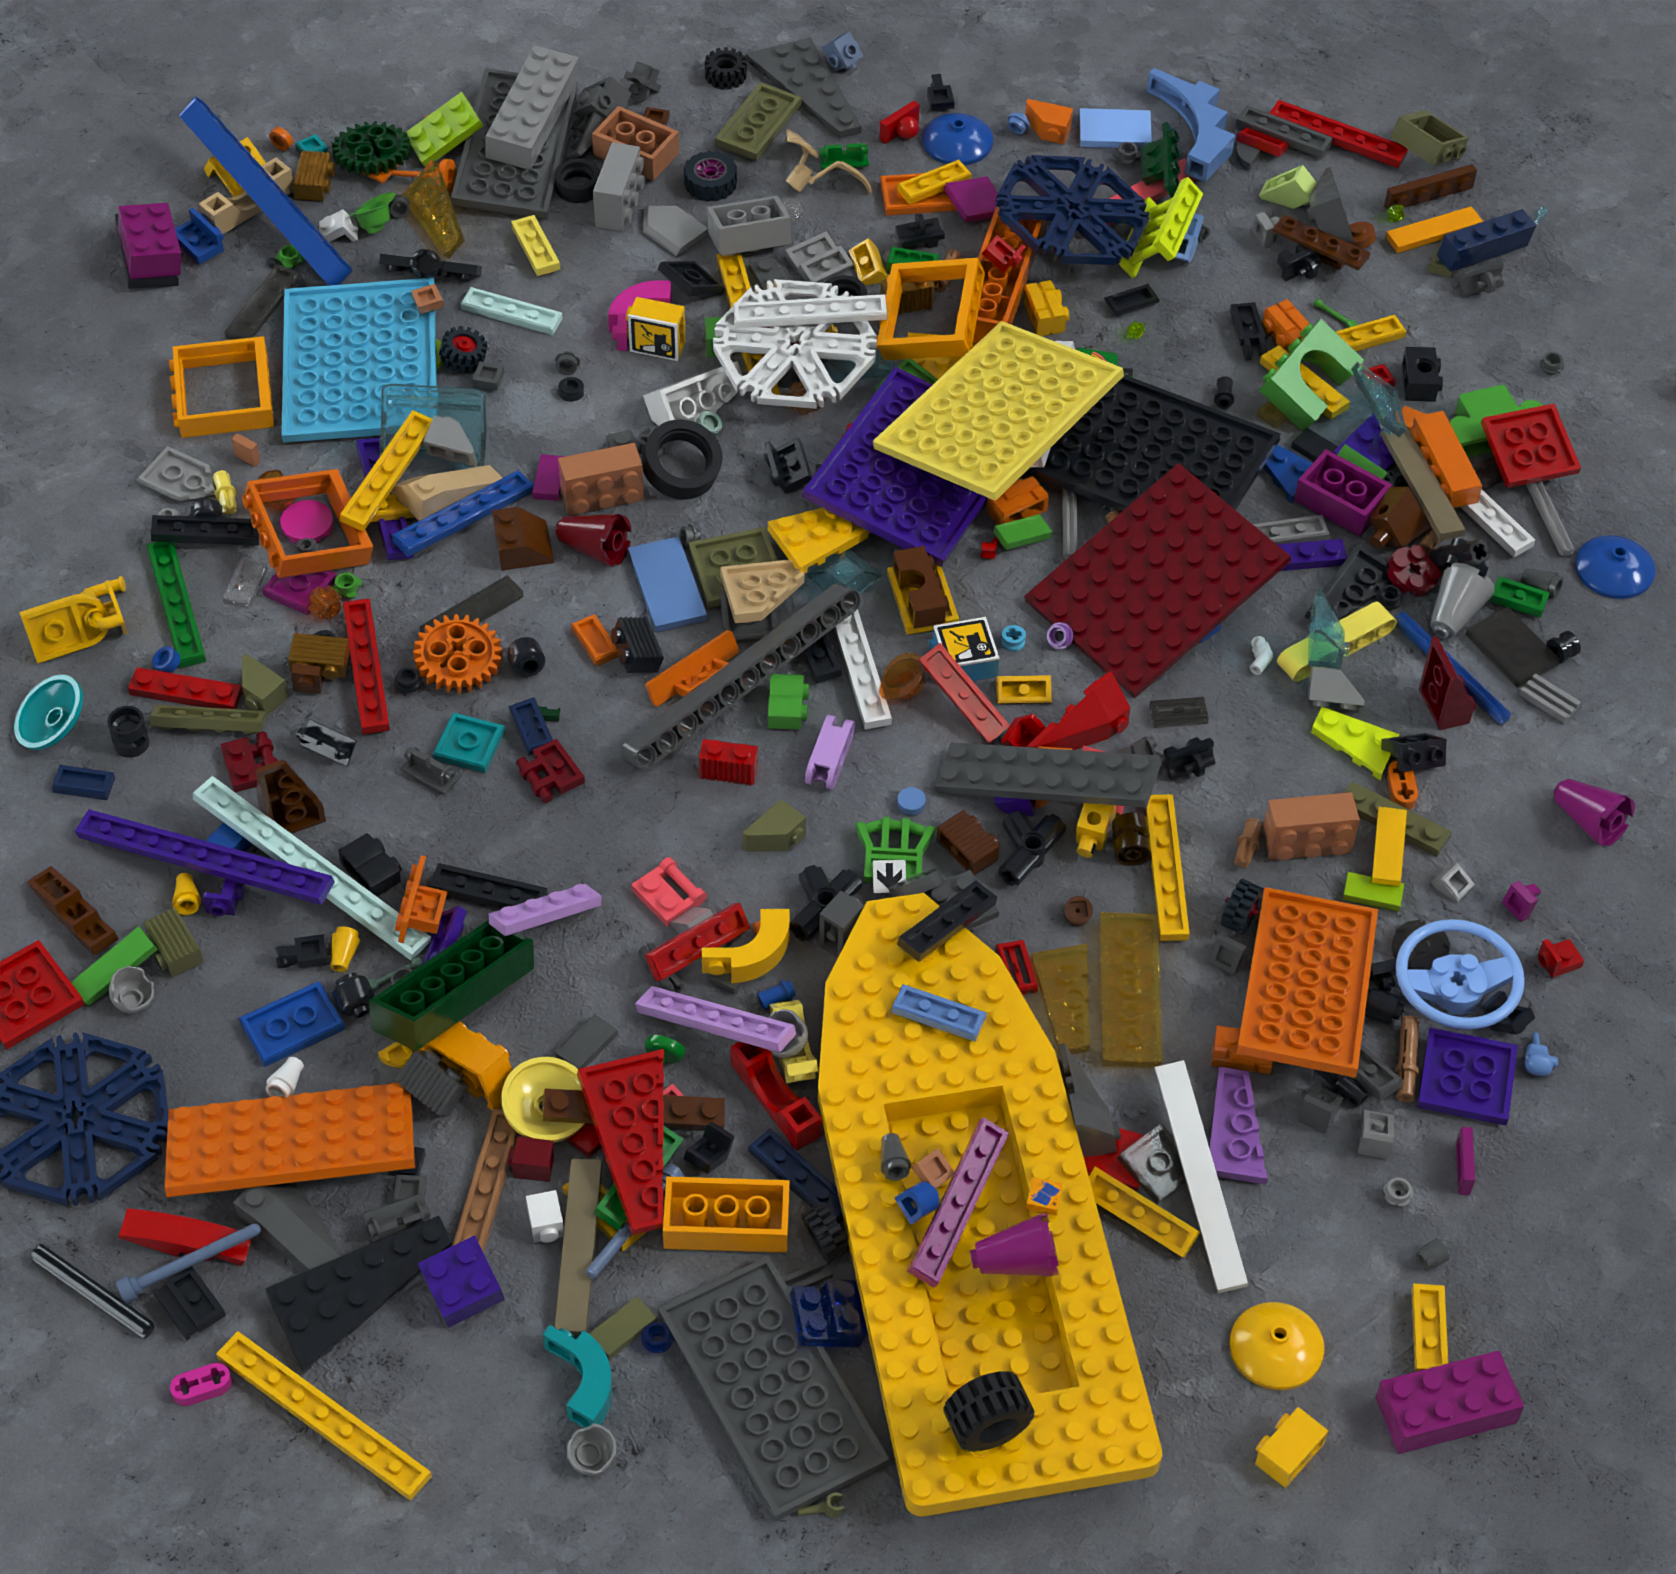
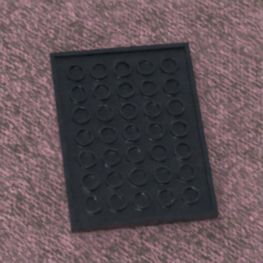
(1142, 434)

